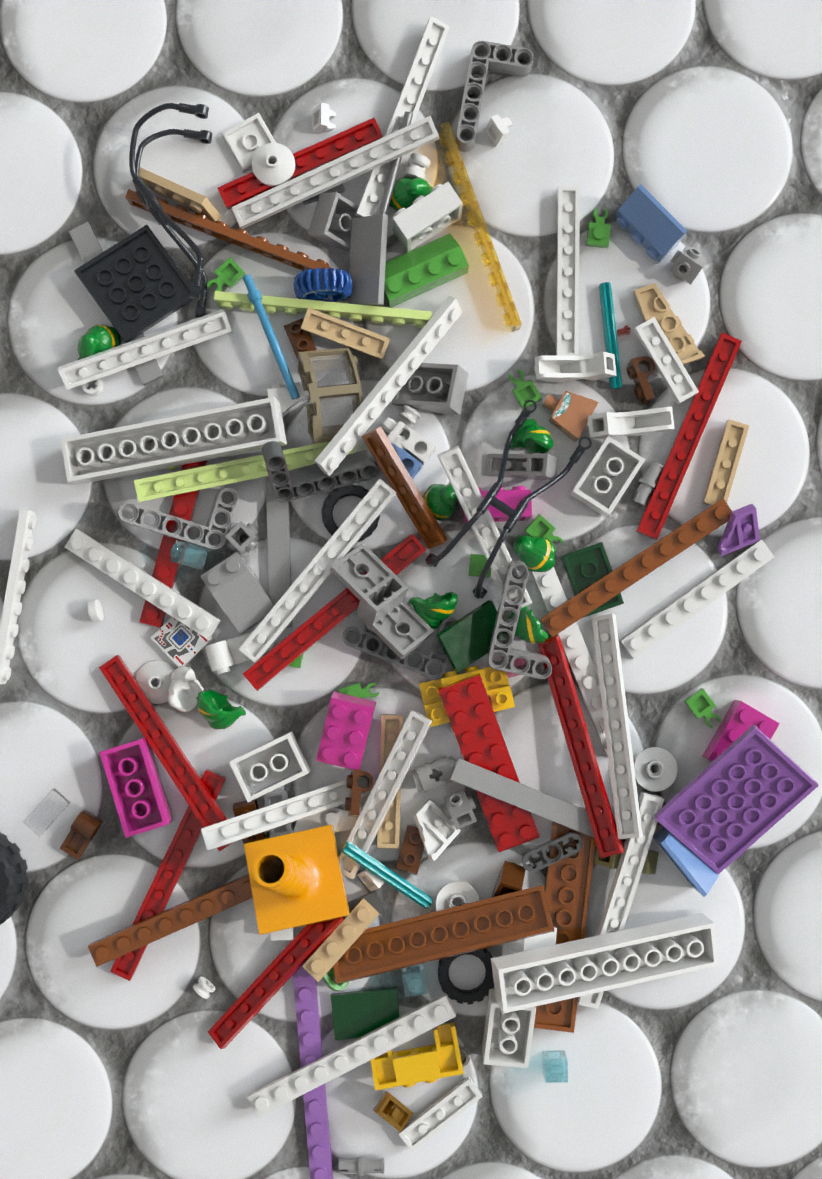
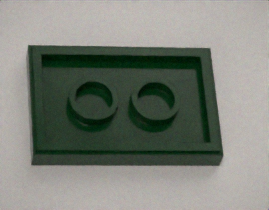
(587, 567)
(470, 636)
(363, 1011)

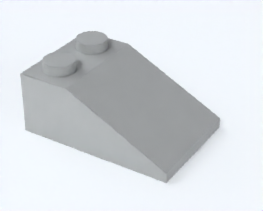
(434, 389)
(238, 592)

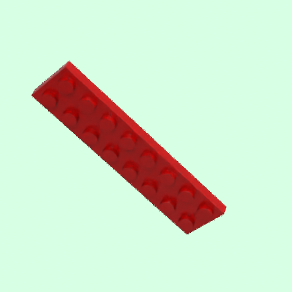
(484, 746)

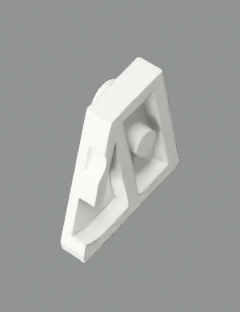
(434, 829)

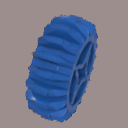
(323, 284)

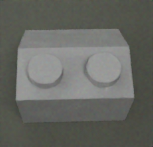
(333, 220)

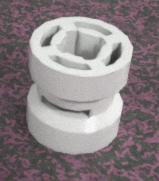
(417, 166)

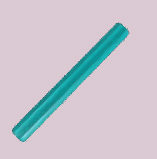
(609, 328)
(387, 875)

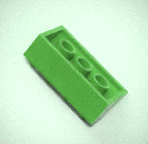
(423, 269)

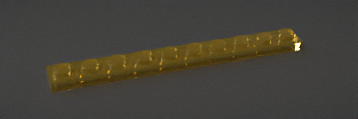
(482, 235)

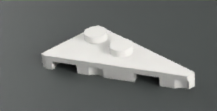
(336, 817)

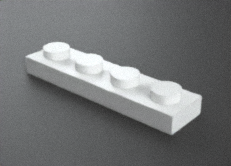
(666, 360)
(440, 1114)

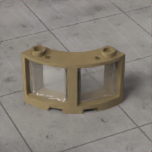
(332, 389)

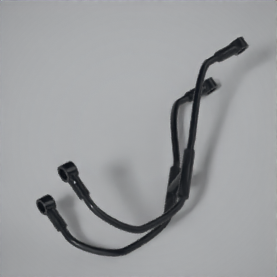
(152, 204)
(513, 514)

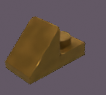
(393, 1111)

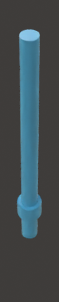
(255, 298)

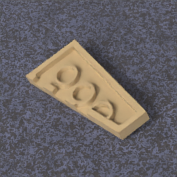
(180, 194)
(653, 304)

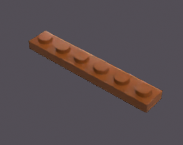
(405, 487)

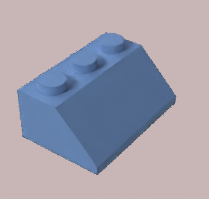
(650, 224)
(689, 864)

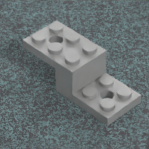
(382, 600)

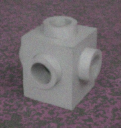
(687, 264)
(235, 533)
(459, 808)

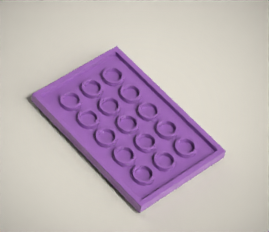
(736, 799)

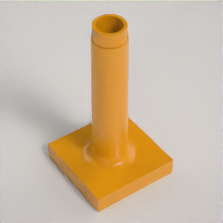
(296, 879)

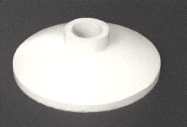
(275, 173)
(159, 670)
(665, 773)
(455, 890)

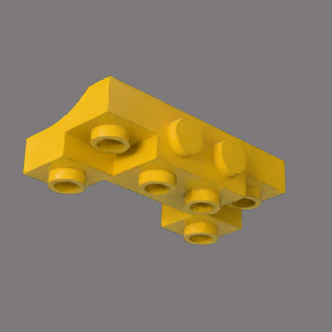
(495, 683)
(420, 1063)

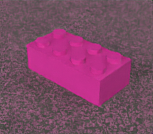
(136, 787)

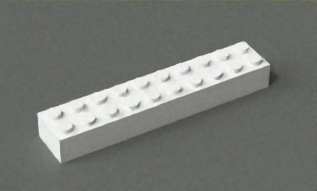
(173, 441)
(604, 962)

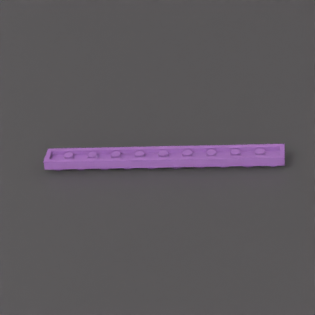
(310, 1050)

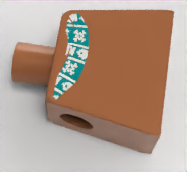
(570, 413)

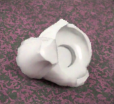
(183, 689)

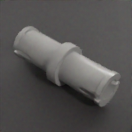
(647, 483)
(361, 1166)

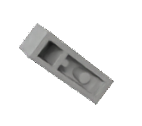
(523, 466)

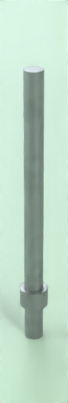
(393, 171)

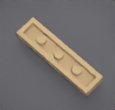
(345, 333)
(726, 462)
(340, 940)

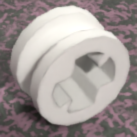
(91, 391)
(409, 414)
(204, 987)

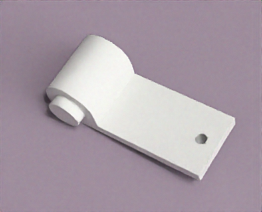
(227, 653)

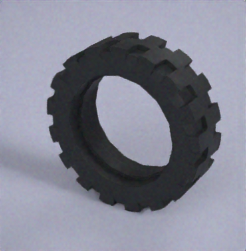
(333, 497)
(472, 995)

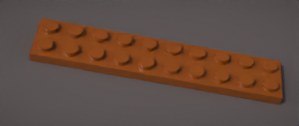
(568, 901)
(446, 934)

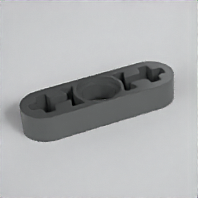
(554, 842)

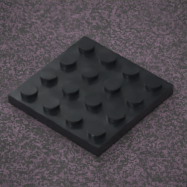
(135, 283)

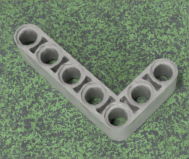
(476, 86)
(183, 525)
(509, 626)

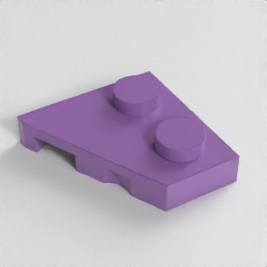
(740, 530)

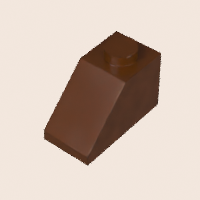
(509, 879)

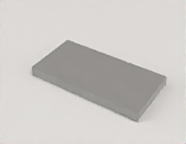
(368, 259)

